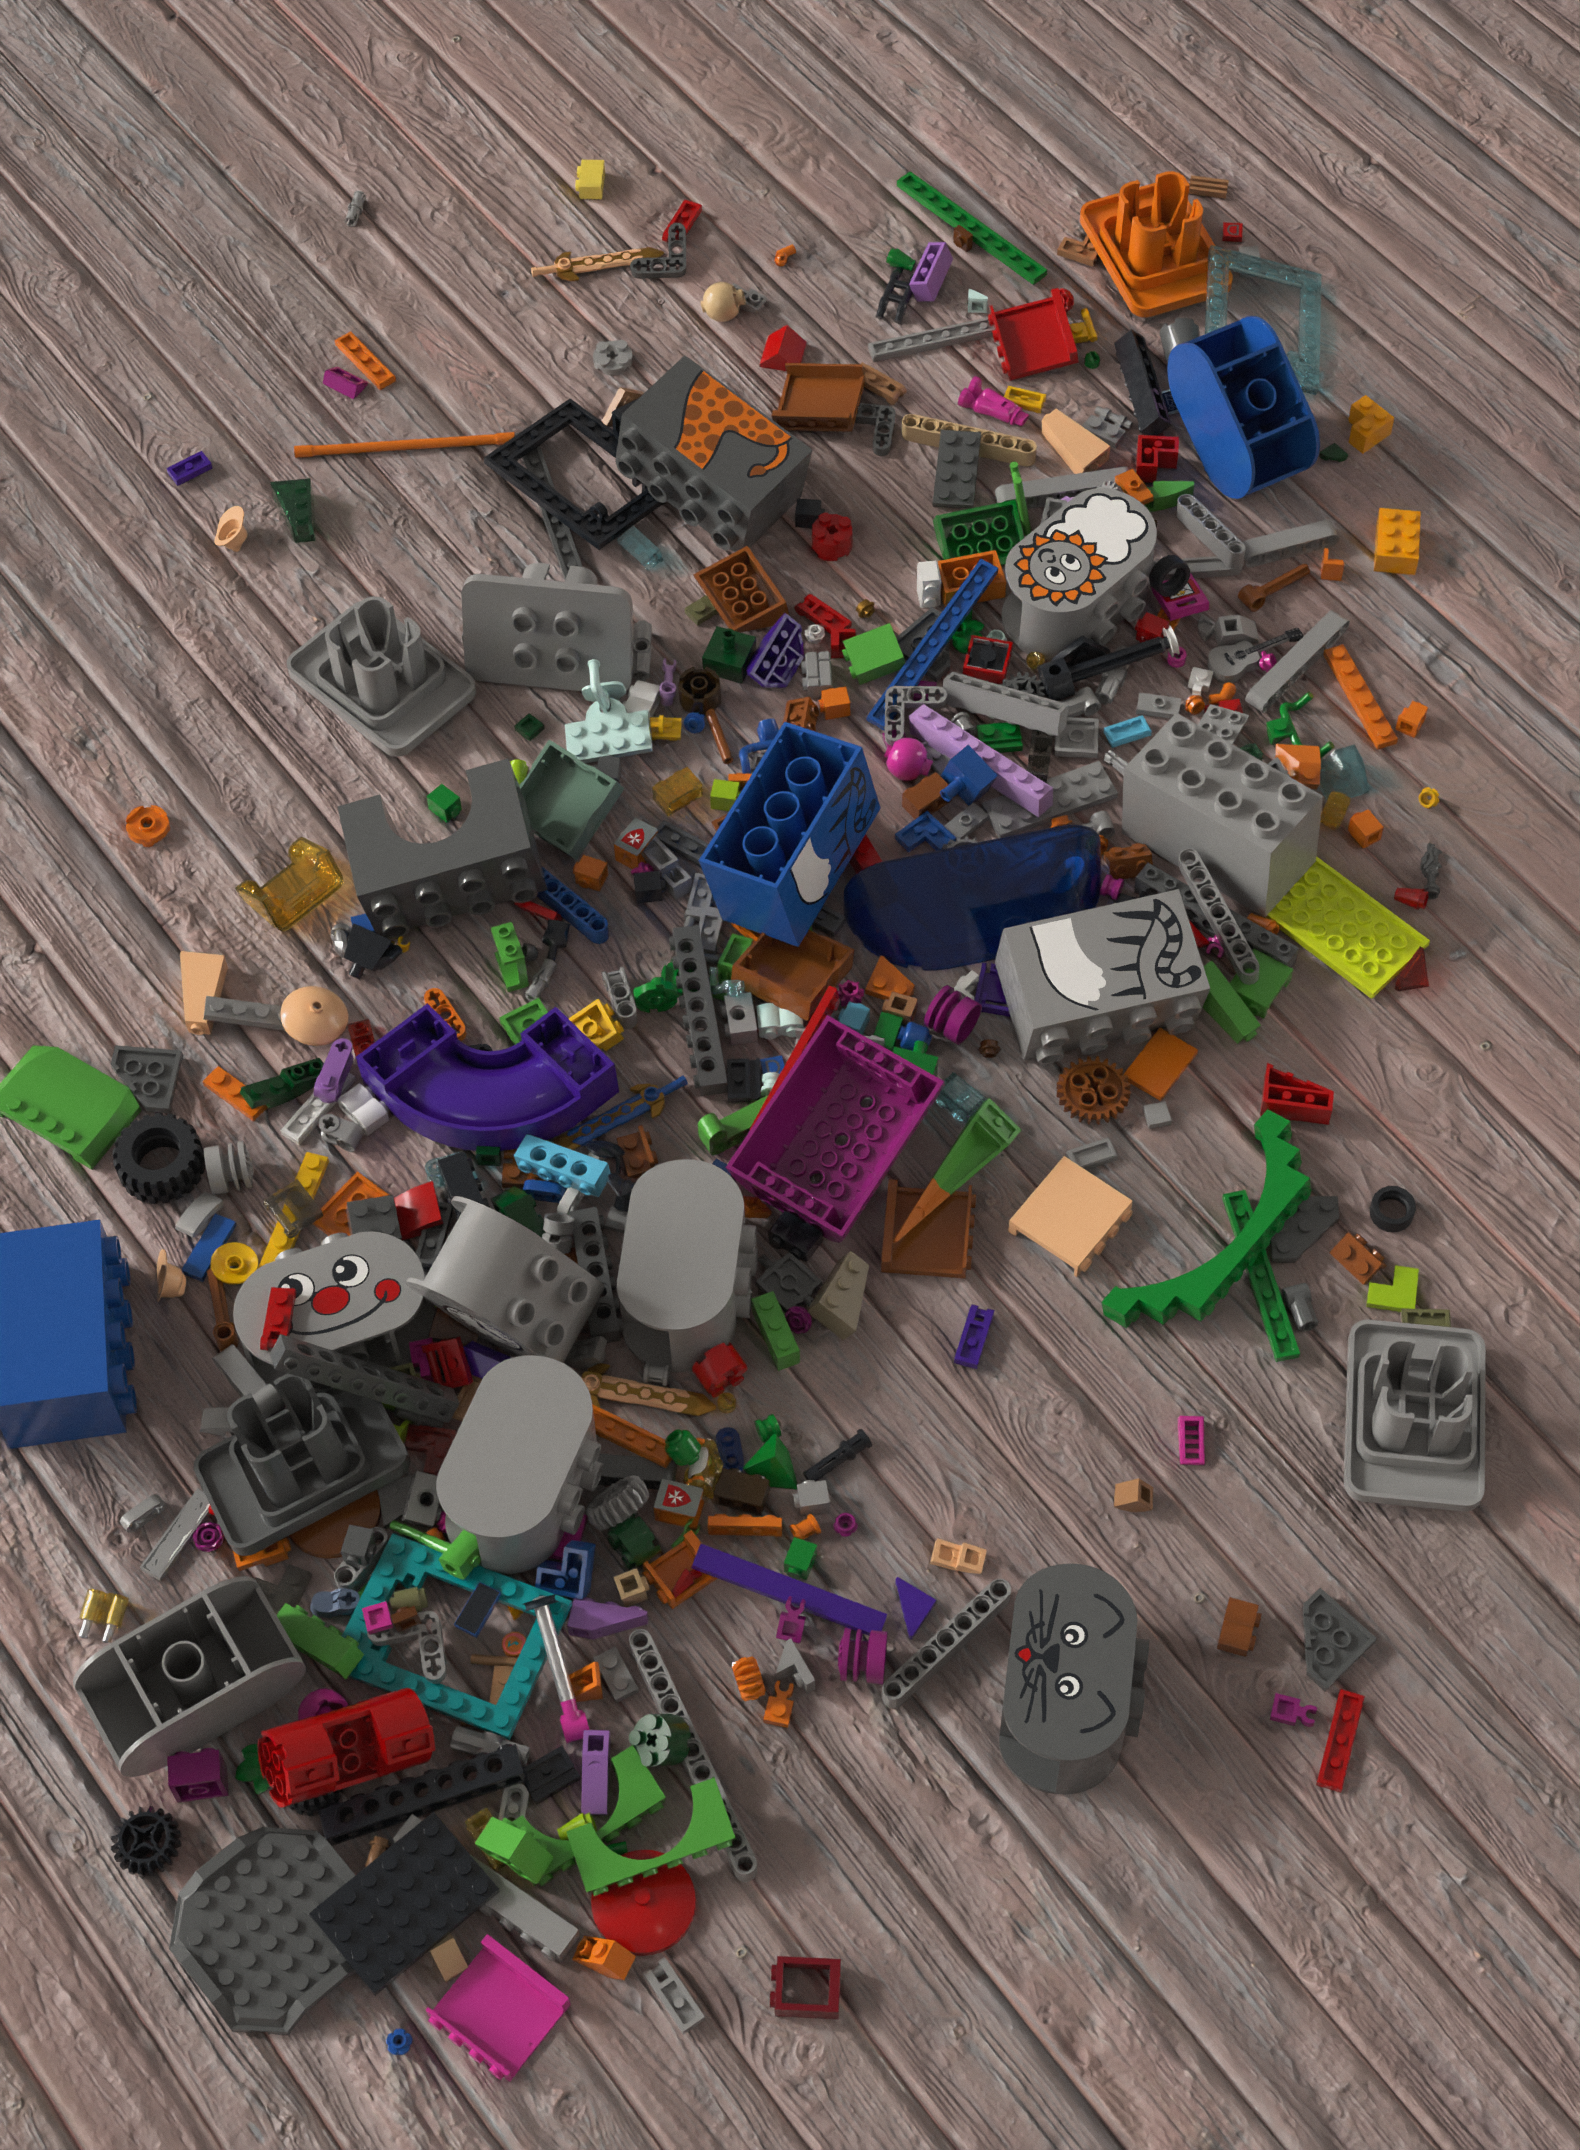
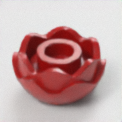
(1067, 298)

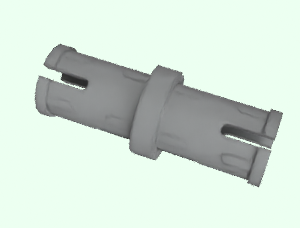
(355, 208)
(541, 980)

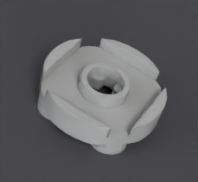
(604, 352)

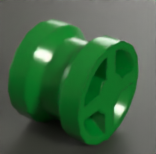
(767, 1427)

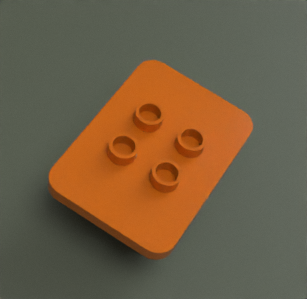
(1152, 244)

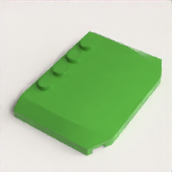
(67, 1103)

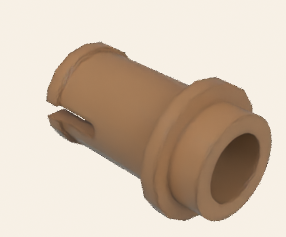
(378, 1846)

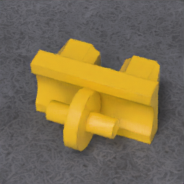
(665, 728)

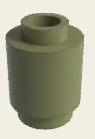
(409, 1597)

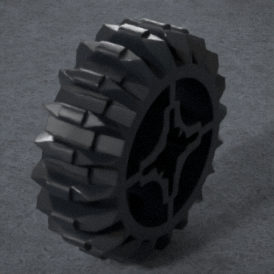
(159, 1823)

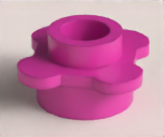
(1267, 661)

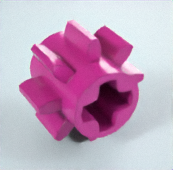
(850, 992)

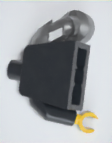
(365, 948)

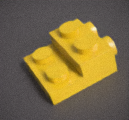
(598, 1024)

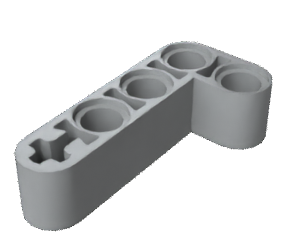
(246, 1381)

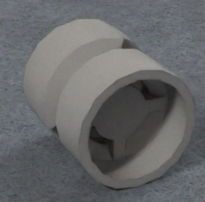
(558, 1231)

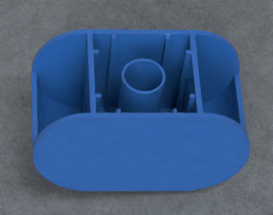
(1243, 407)

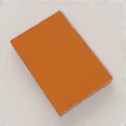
(1160, 1064)
(334, 1211)

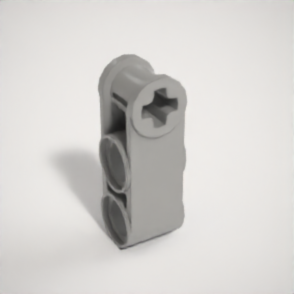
(617, 985)

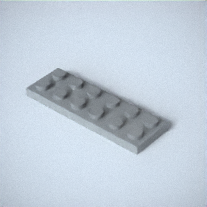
(1071, 794)

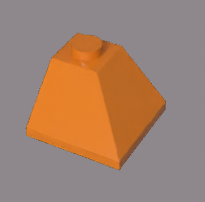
(1301, 762)

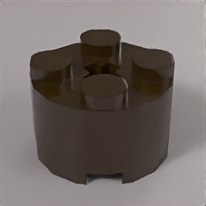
(699, 690)

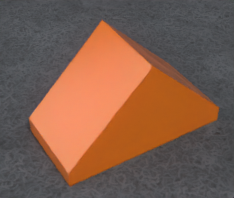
(587, 1683)

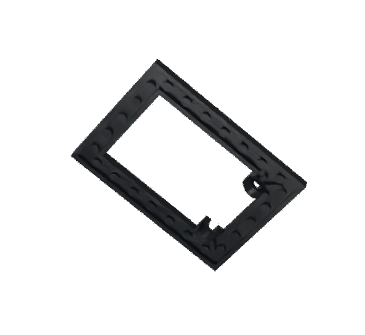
(594, 529)

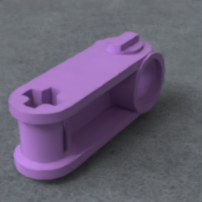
(334, 1071)

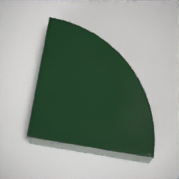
(1333, 452)

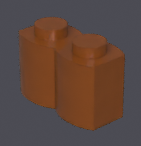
(1238, 1627)

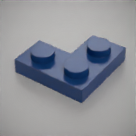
(923, 829)

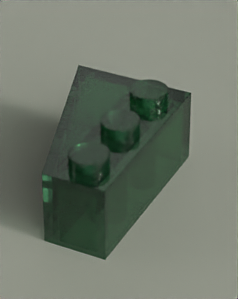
(296, 505)

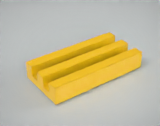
(1023, 401)

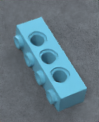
(555, 1156)

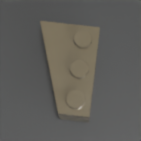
(841, 1296)

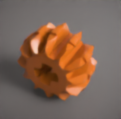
(748, 1678)

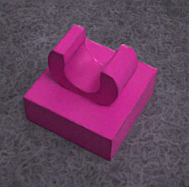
(377, 1617)

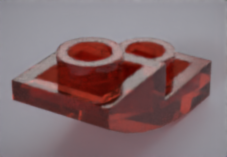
(361, 1035)

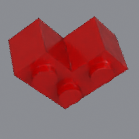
(1155, 453)

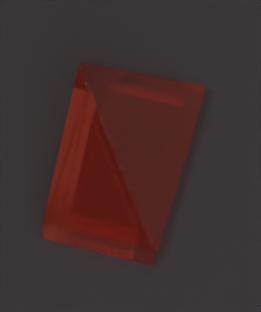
(1414, 973)

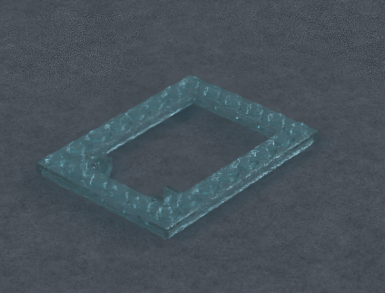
(1307, 359)

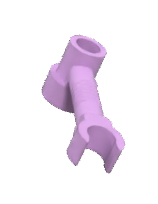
(667, 688)

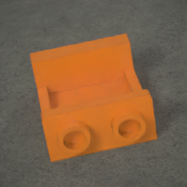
(667, 1569)

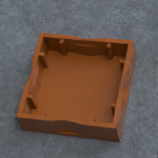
(793, 975)

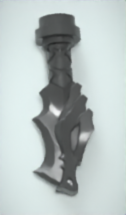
(1429, 866)

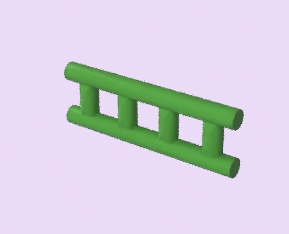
(1020, 497)

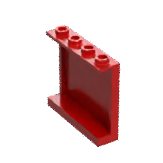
(1033, 337)

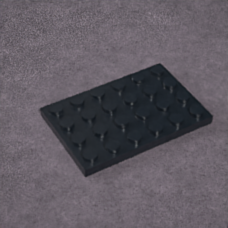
(404, 1903)

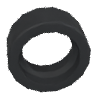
(1177, 581)
(1393, 1193)

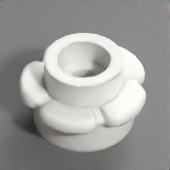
(817, 637)

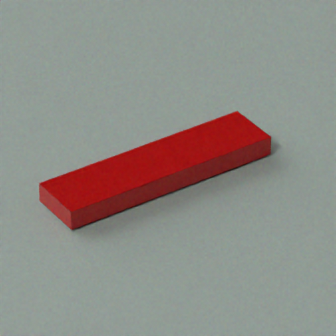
(1340, 1740)

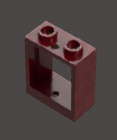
(828, 2011)

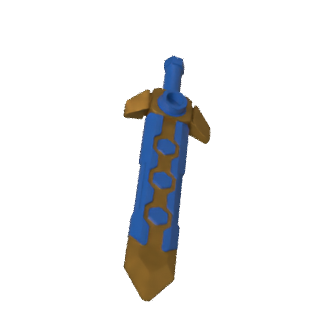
(647, 1098)

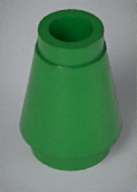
(897, 258)

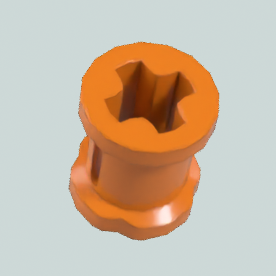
(805, 1528)

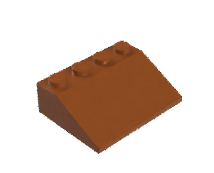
(742, 592)

